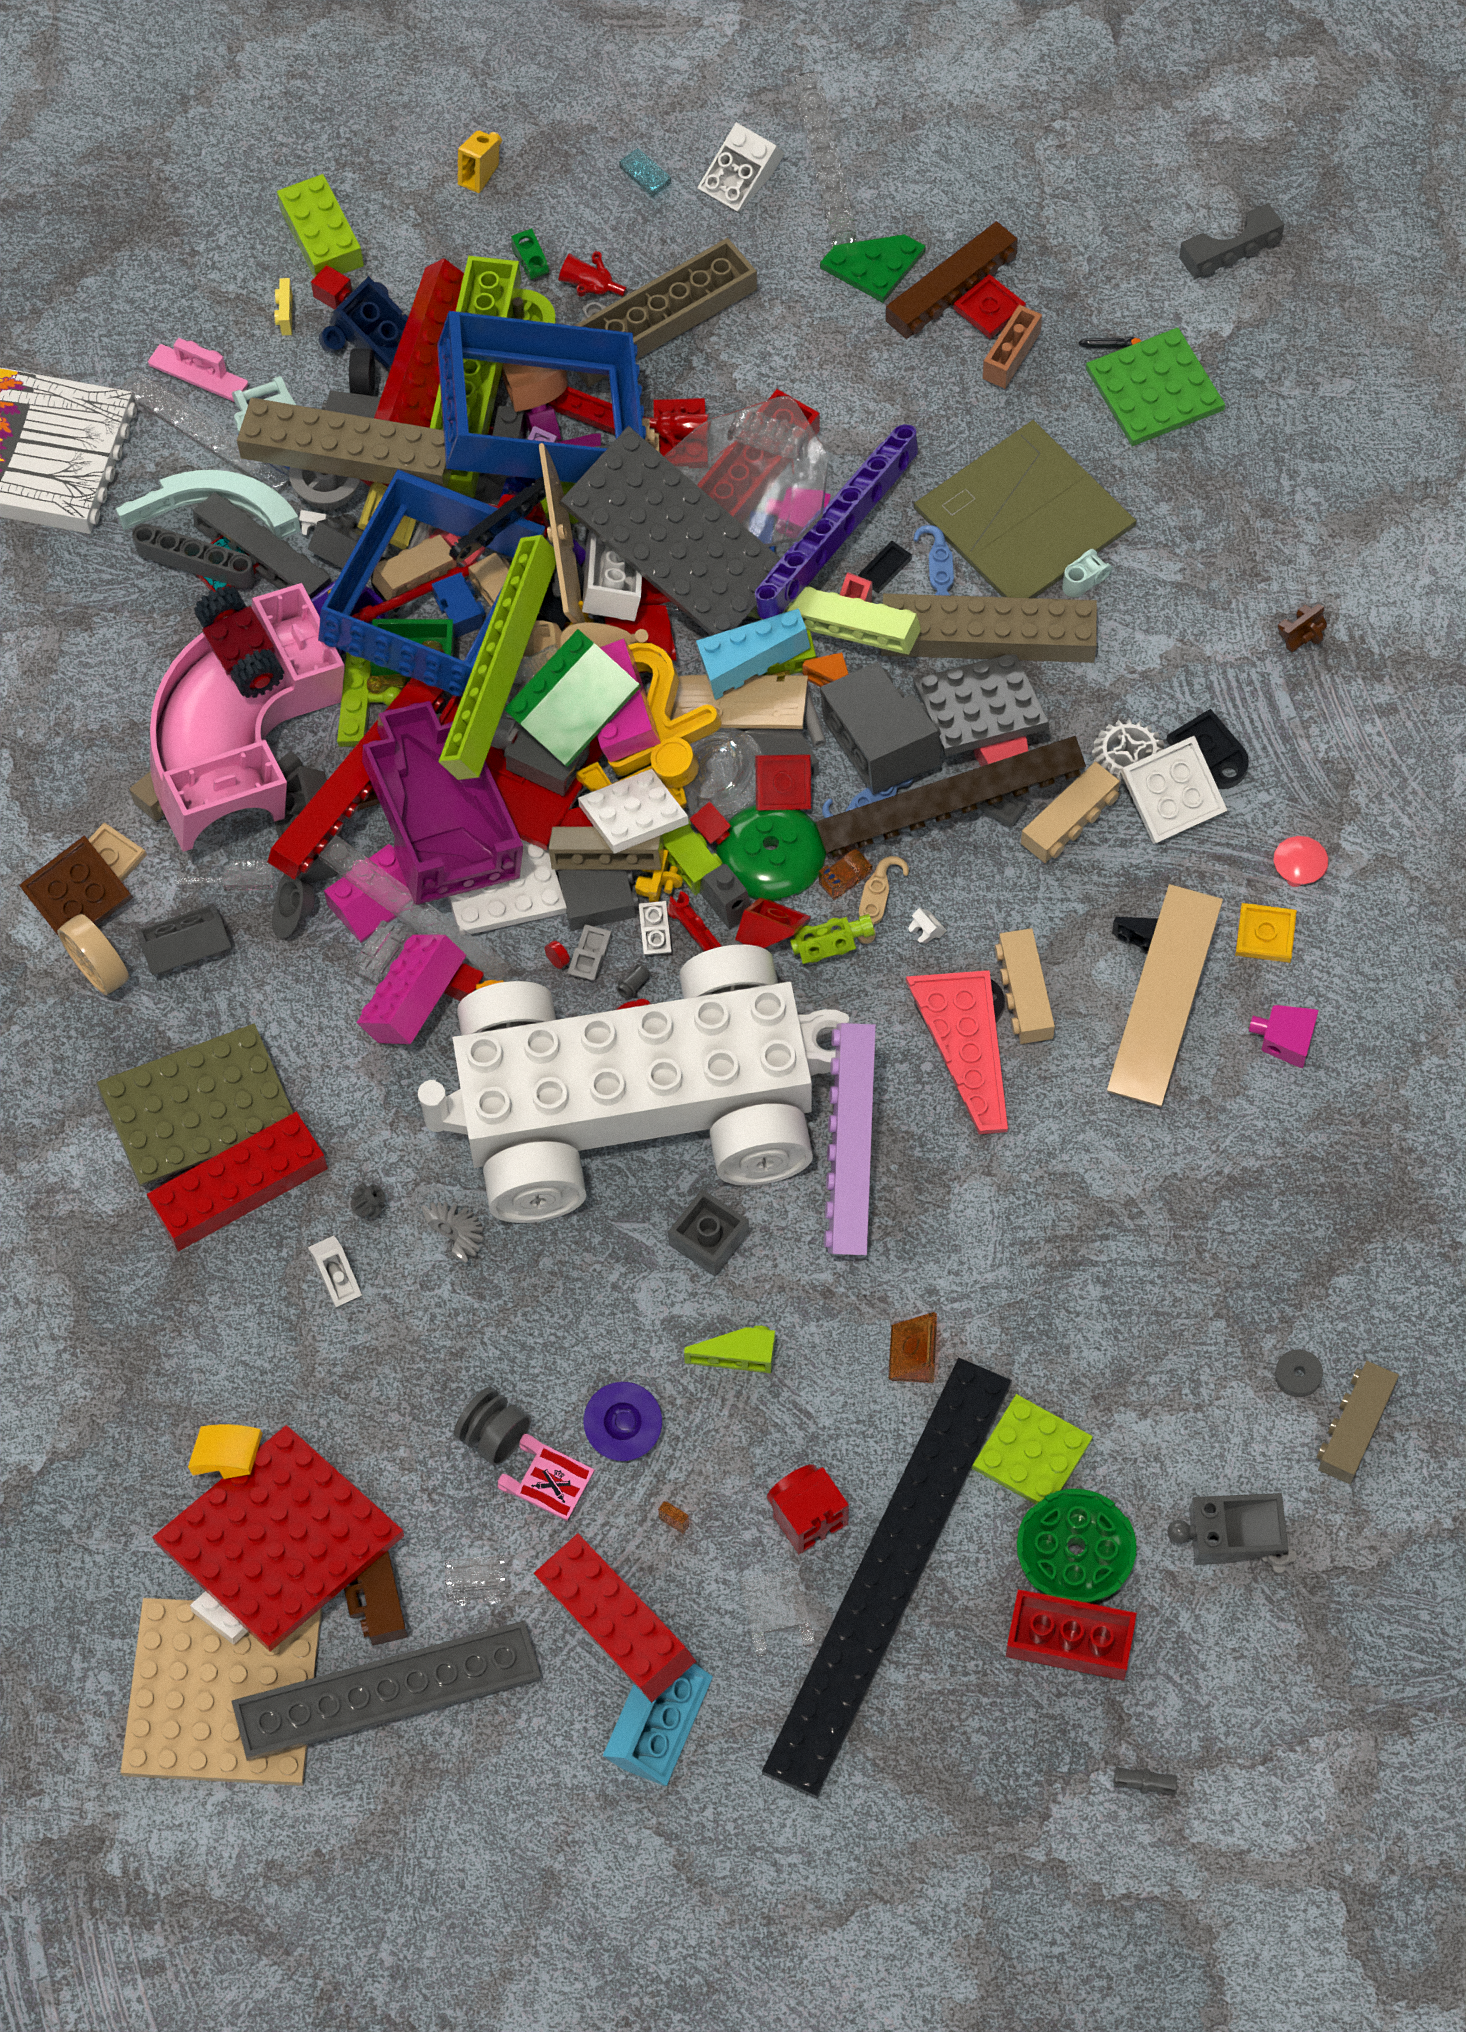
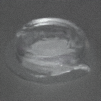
(724, 772)

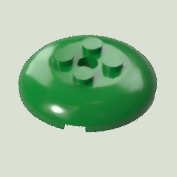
(775, 872)
(1082, 1520)

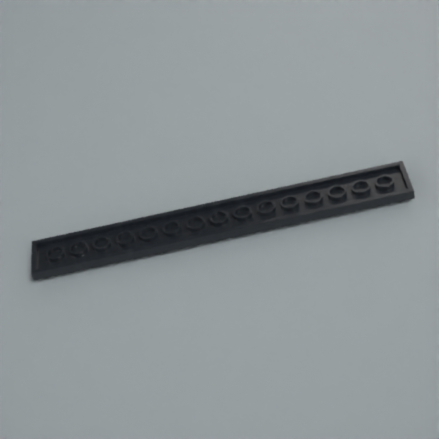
(886, 1579)

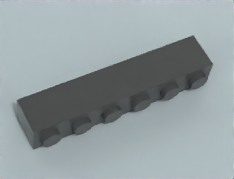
(275, 557)

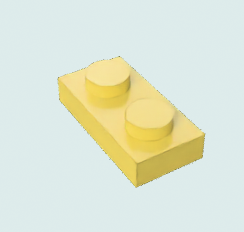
(284, 298)

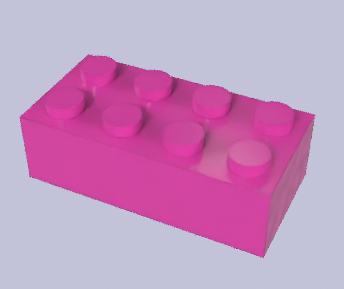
(411, 989)

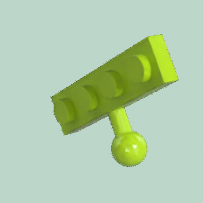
(357, 700)

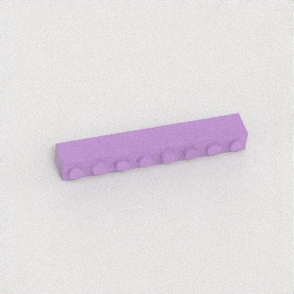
(850, 1138)

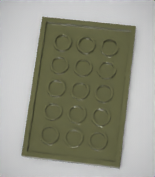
(194, 1103)

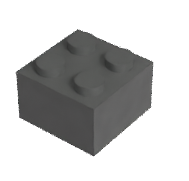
(708, 1232)

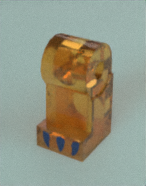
(844, 874)

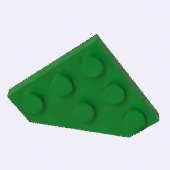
(874, 264)

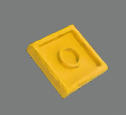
(1266, 932)

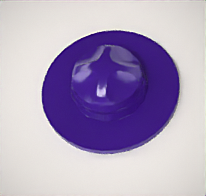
(622, 1421)

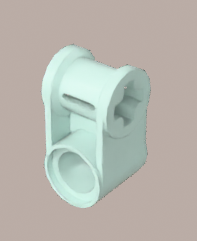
(1088, 571)

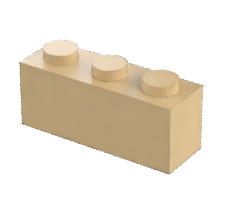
(413, 567)

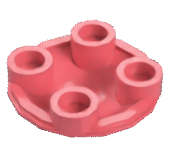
(1300, 860)

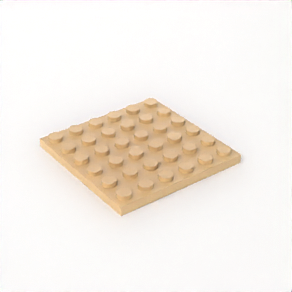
(183, 1694)

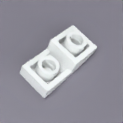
(654, 928)

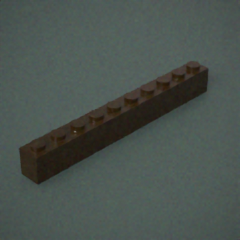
(951, 795)

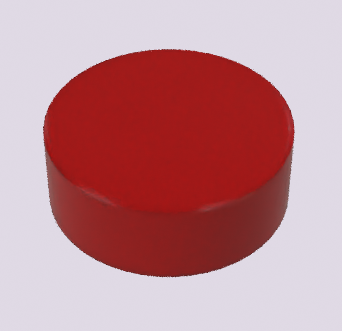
(557, 954)

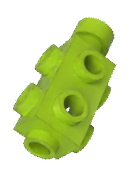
(830, 942)

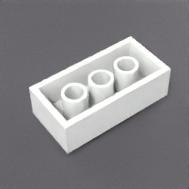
(609, 582)

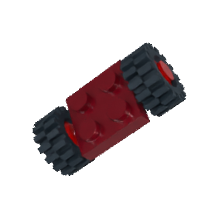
(239, 641)

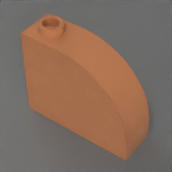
(532, 385)

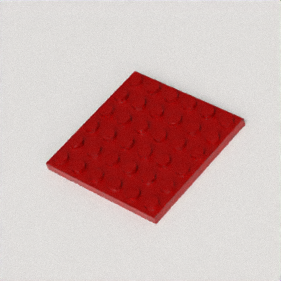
(278, 1538)

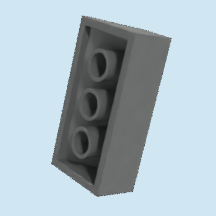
(301, 788)

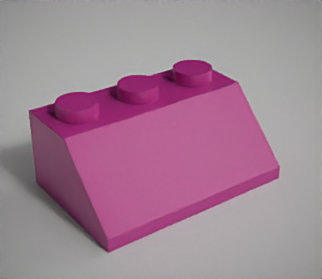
(356, 908)

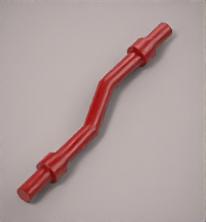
(369, 613)

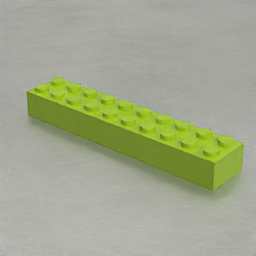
(485, 290)

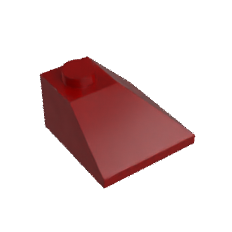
(769, 923)

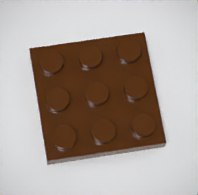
(74, 885)

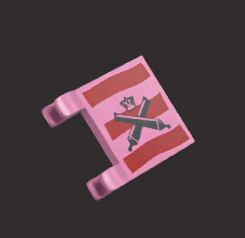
(552, 1480)

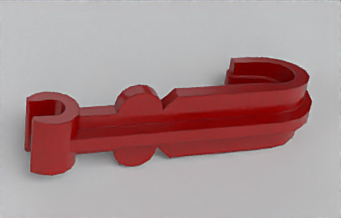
(692, 922)

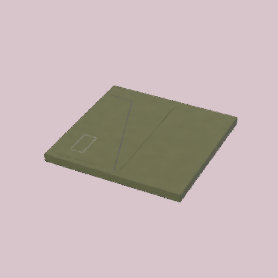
(1024, 513)

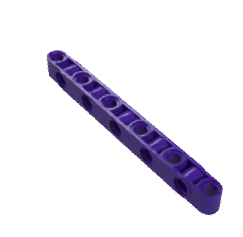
(838, 521)

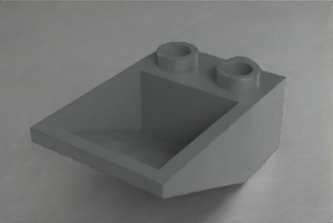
(1243, 1526)

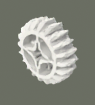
(1134, 743)

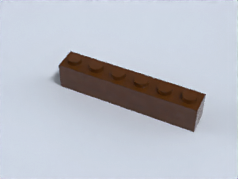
(951, 280)

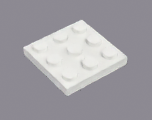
(1173, 789)
(633, 811)

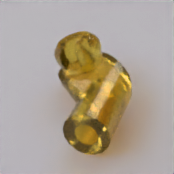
(379, 684)

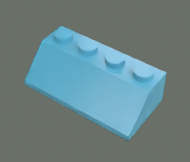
(653, 1734)

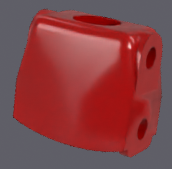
(655, 622)

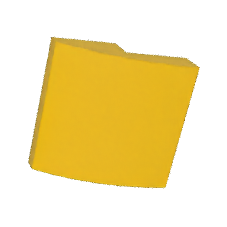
(225, 1449)

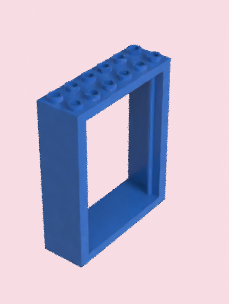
(536, 346)
(441, 509)

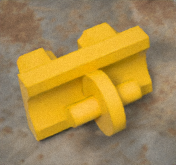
(653, 887)

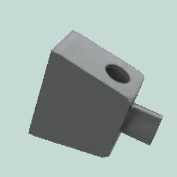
(723, 890)

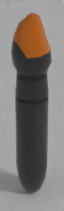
(1108, 342)

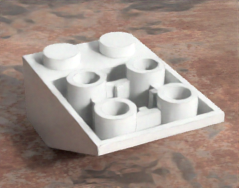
(740, 167)

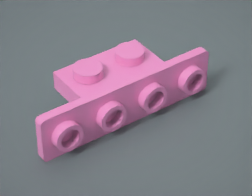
(197, 367)

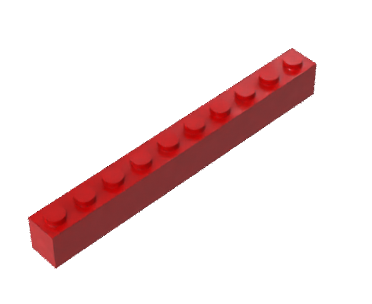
(339, 795)

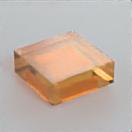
(673, 1517)

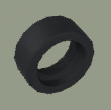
(362, 371)

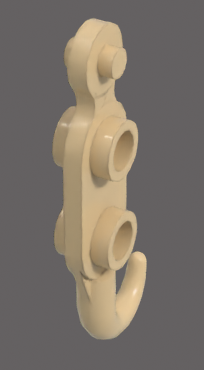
(876, 893)

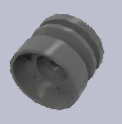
(492, 1426)

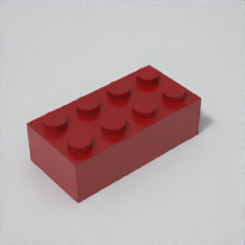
(1071, 1634)

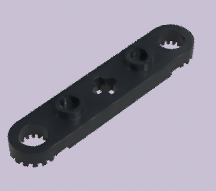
(486, 530)

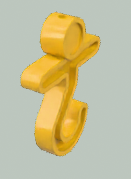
(673, 757)

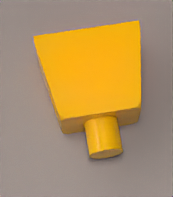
(478, 160)

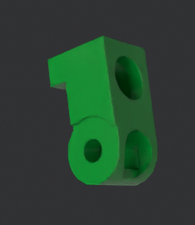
(529, 254)

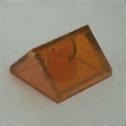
(913, 1349)

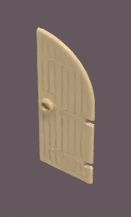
(561, 537)
(756, 704)

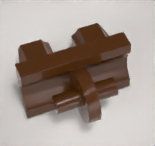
(1306, 628)

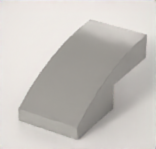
(590, 953)

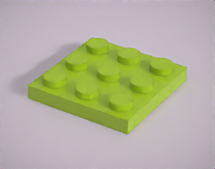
(1032, 1451)

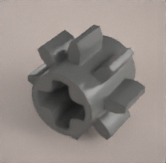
(367, 1200)

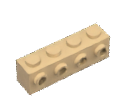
(1070, 812)
(1025, 986)

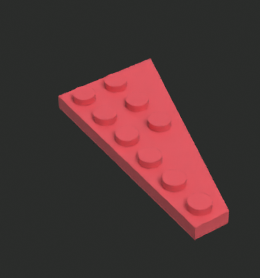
(963, 1026)

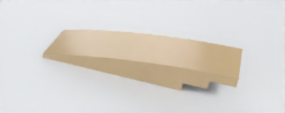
(1164, 996)

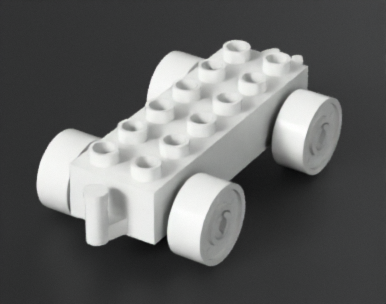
(549, 1087)

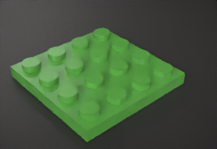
(1155, 386)

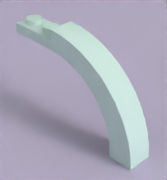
(200, 484)

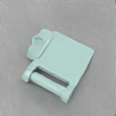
(241, 397)

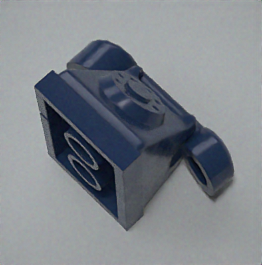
(368, 321)

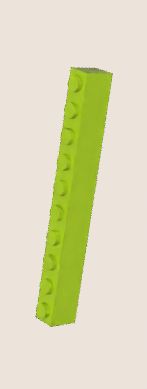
(499, 658)

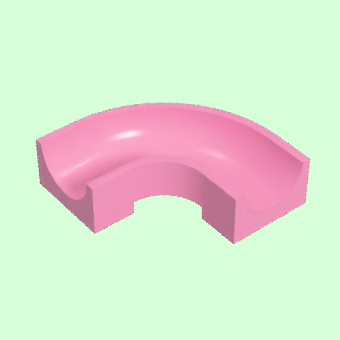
(210, 738)

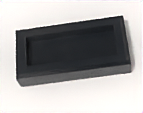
(886, 566)

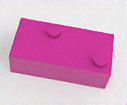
(633, 725)

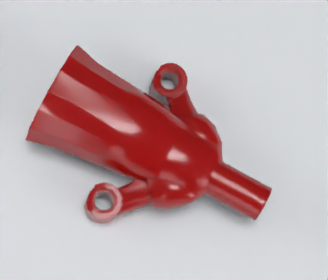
(588, 278)
(676, 424)

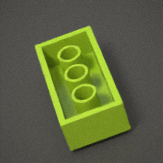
(319, 226)

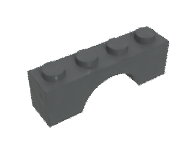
(1206, 254)

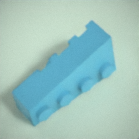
(751, 649)

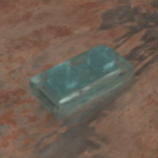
(645, 172)

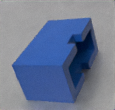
(456, 599)

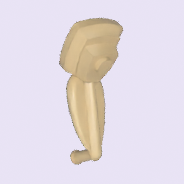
(549, 633)

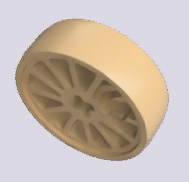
(93, 954)

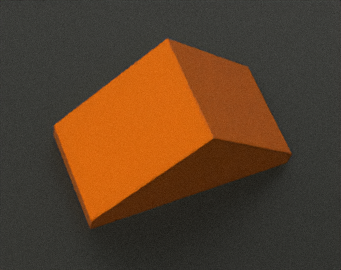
(825, 669)

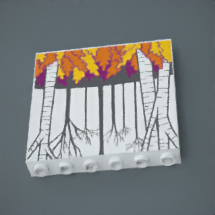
(59, 448)

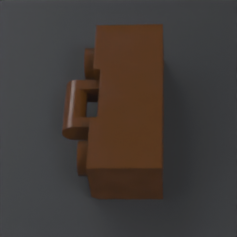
(383, 1609)

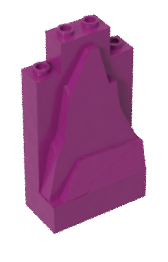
(445, 829)

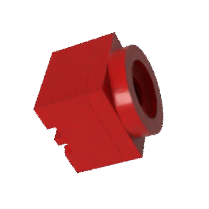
(808, 1506)

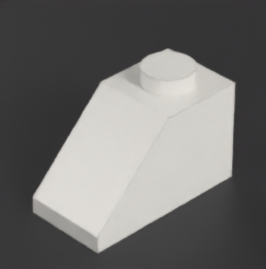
(335, 1271)

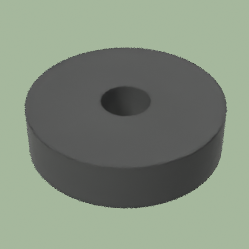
(1296, 1385)

